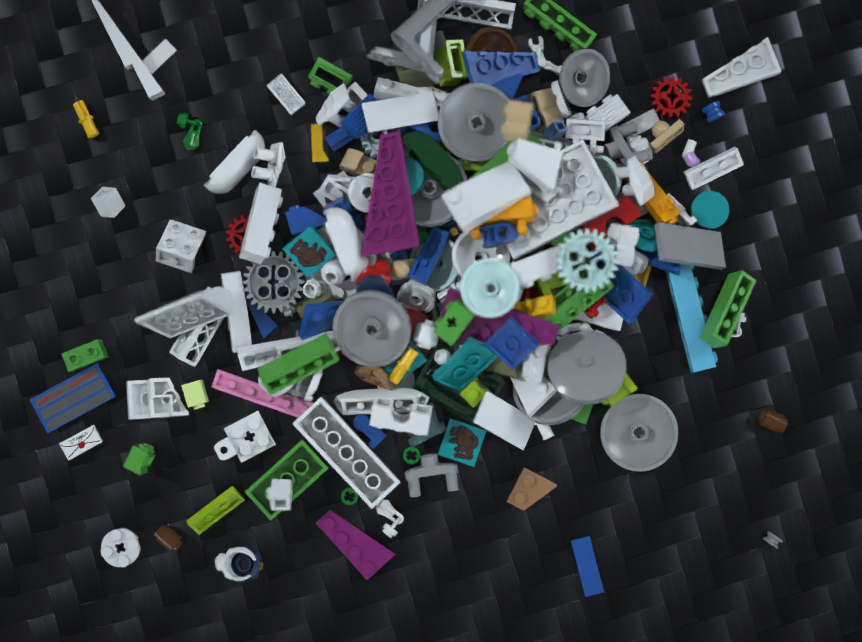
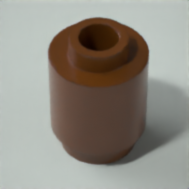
(772, 420)
(168, 538)

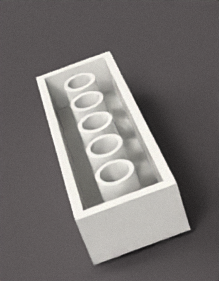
(346, 452)

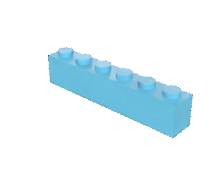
(691, 318)

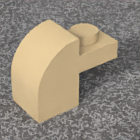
(357, 163)

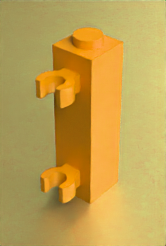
(660, 206)
(518, 213)

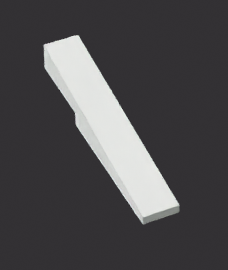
(128, 55)
(263, 353)

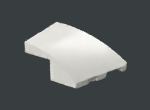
(153, 399)

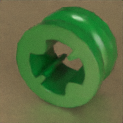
(411, 461)
(348, 502)

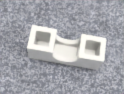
(385, 416)

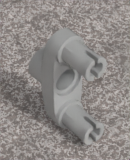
(618, 147)
(429, 467)

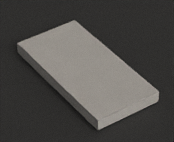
(690, 246)

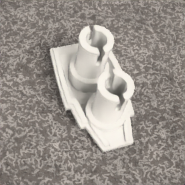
(334, 103)
(275, 159)
(640, 181)

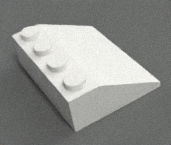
(189, 312)

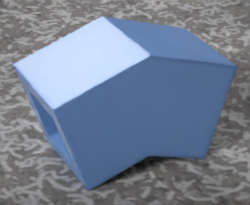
(555, 130)

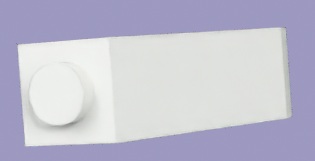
(536, 162)

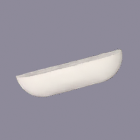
(235, 165)
(346, 241)

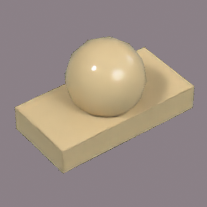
(665, 134)
(400, 268)

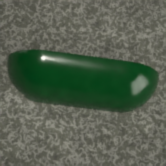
(433, 159)

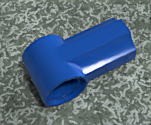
(339, 138)

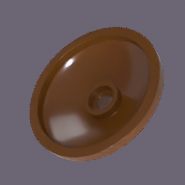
(491, 40)

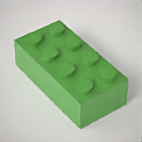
(300, 465)

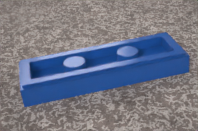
(429, 255)
(587, 566)

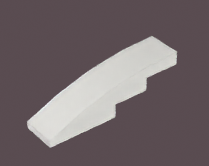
(238, 321)

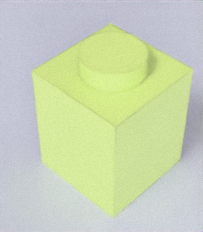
(195, 394)

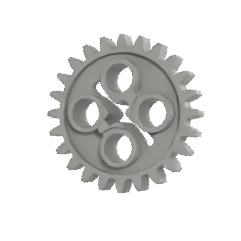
(291, 281)

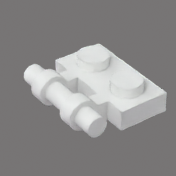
(587, 130)

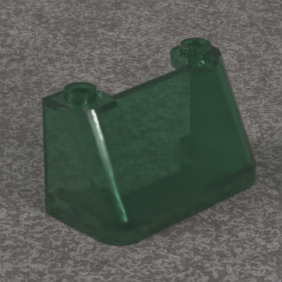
(449, 397)

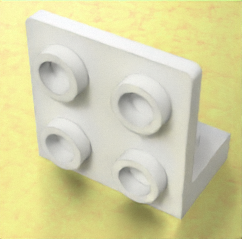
(179, 245)

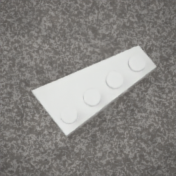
(750, 67)

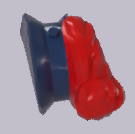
(375, 278)

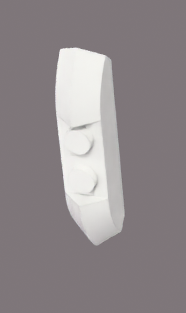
(362, 400)

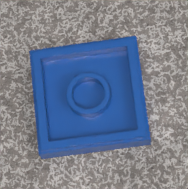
(512, 343)

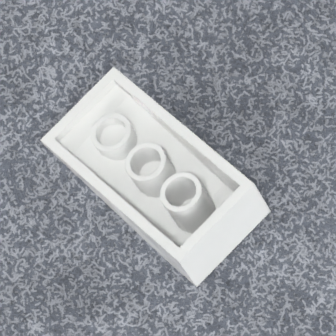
(485, 195)

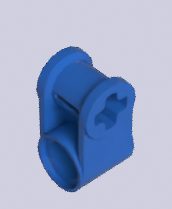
(495, 235)

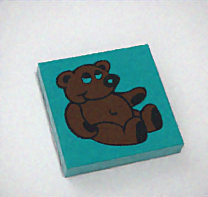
(309, 251)
(462, 442)

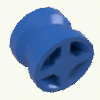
(713, 111)

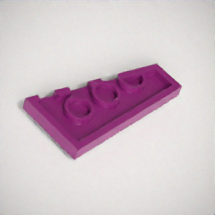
(356, 545)

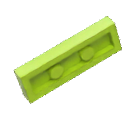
(215, 510)

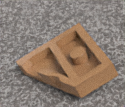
(374, 376)
(529, 489)

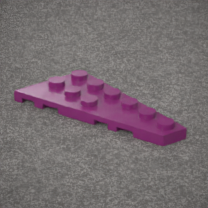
(390, 212)
(483, 328)

